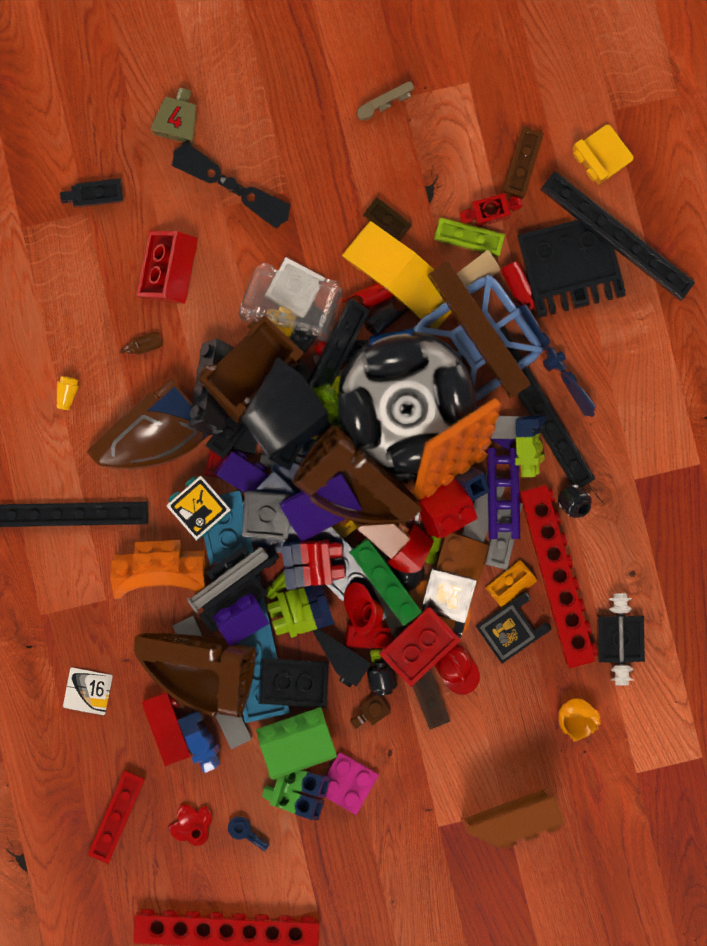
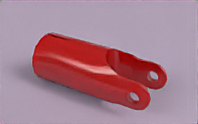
(518, 283)
(371, 295)

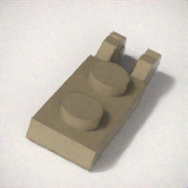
(384, 101)

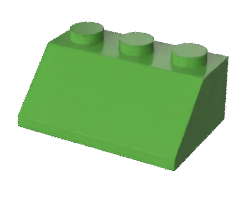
(296, 743)

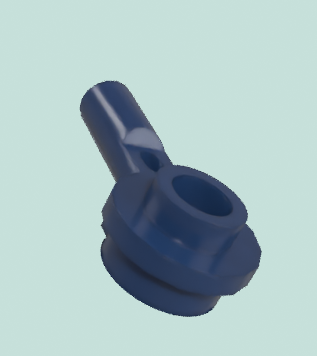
(240, 828)

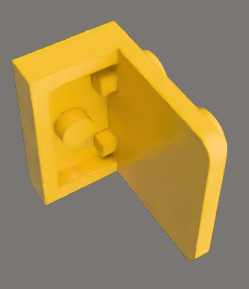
(602, 154)

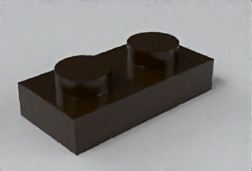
(387, 219)

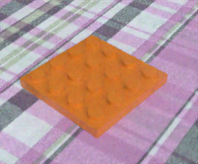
(456, 449)

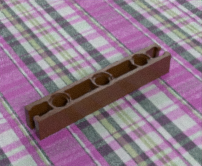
(478, 329)

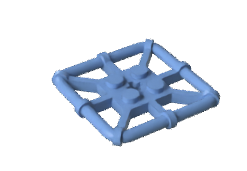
(465, 346)

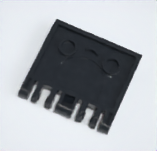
(567, 261)

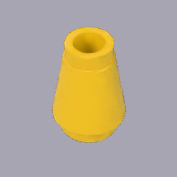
(66, 391)

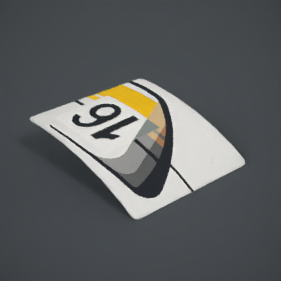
(87, 691)

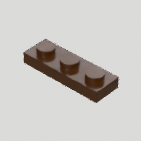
(523, 162)

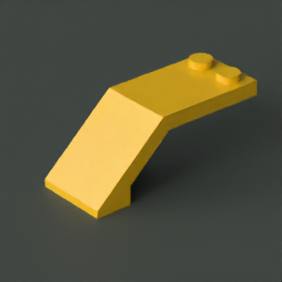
(396, 270)

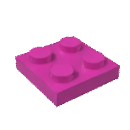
(349, 783)

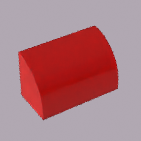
(413, 553)

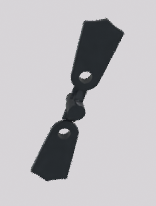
(197, 164)

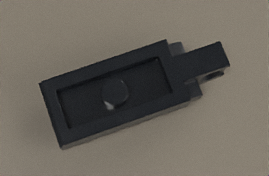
(94, 193)

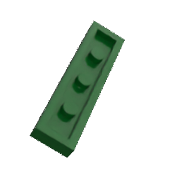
(385, 582)

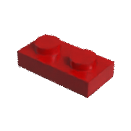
(375, 638)

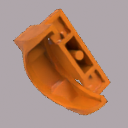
(158, 565)

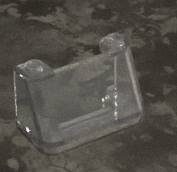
(292, 301)

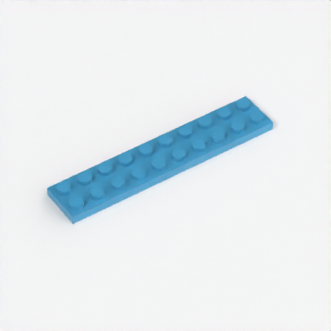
(218, 542)

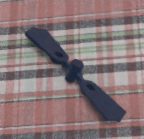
(555, 360)

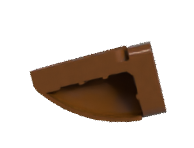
(199, 670)

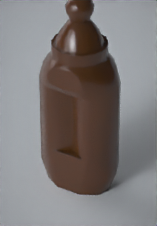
(143, 344)

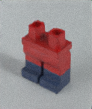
(311, 563)

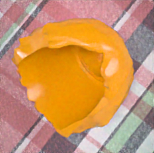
(578, 719)

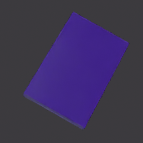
(310, 519)

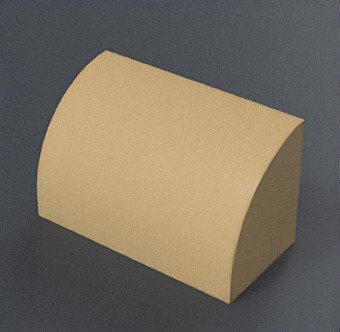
(479, 268)

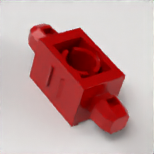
(467, 216)

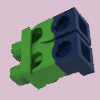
(288, 793)

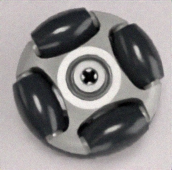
(403, 398)

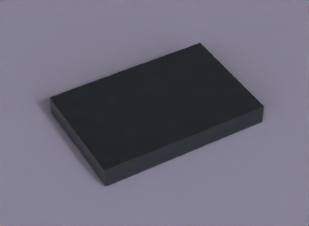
(293, 682)

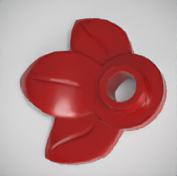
(188, 822)

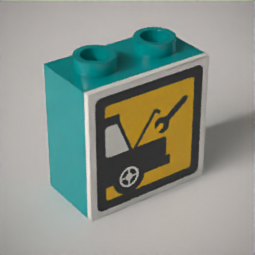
(198, 507)

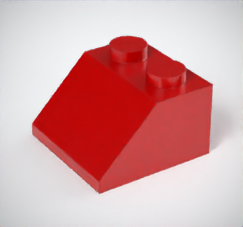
(447, 510)

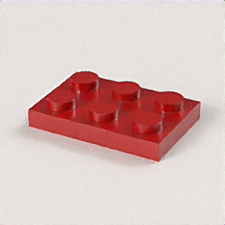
(419, 646)

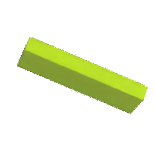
(469, 237)

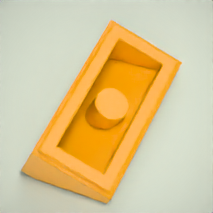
(511, 584)

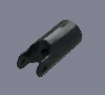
(383, 317)

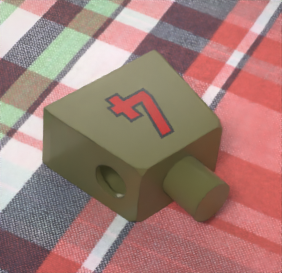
(176, 118)

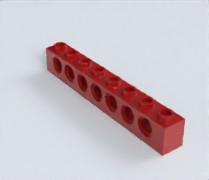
(572, 656)
(146, 934)

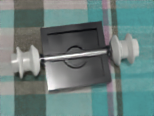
(621, 639)

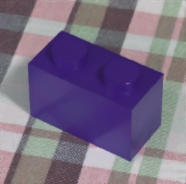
(240, 473)
(240, 619)

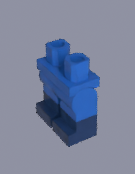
(200, 740)

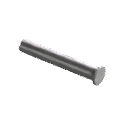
(227, 579)

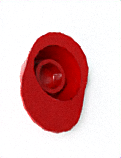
(362, 609)
(458, 671)

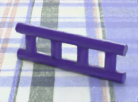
(493, 504)

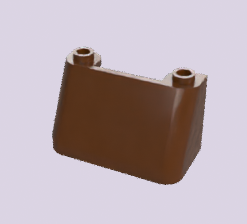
(243, 369)

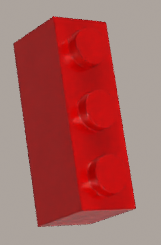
(166, 729)

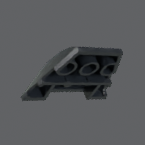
(284, 410)

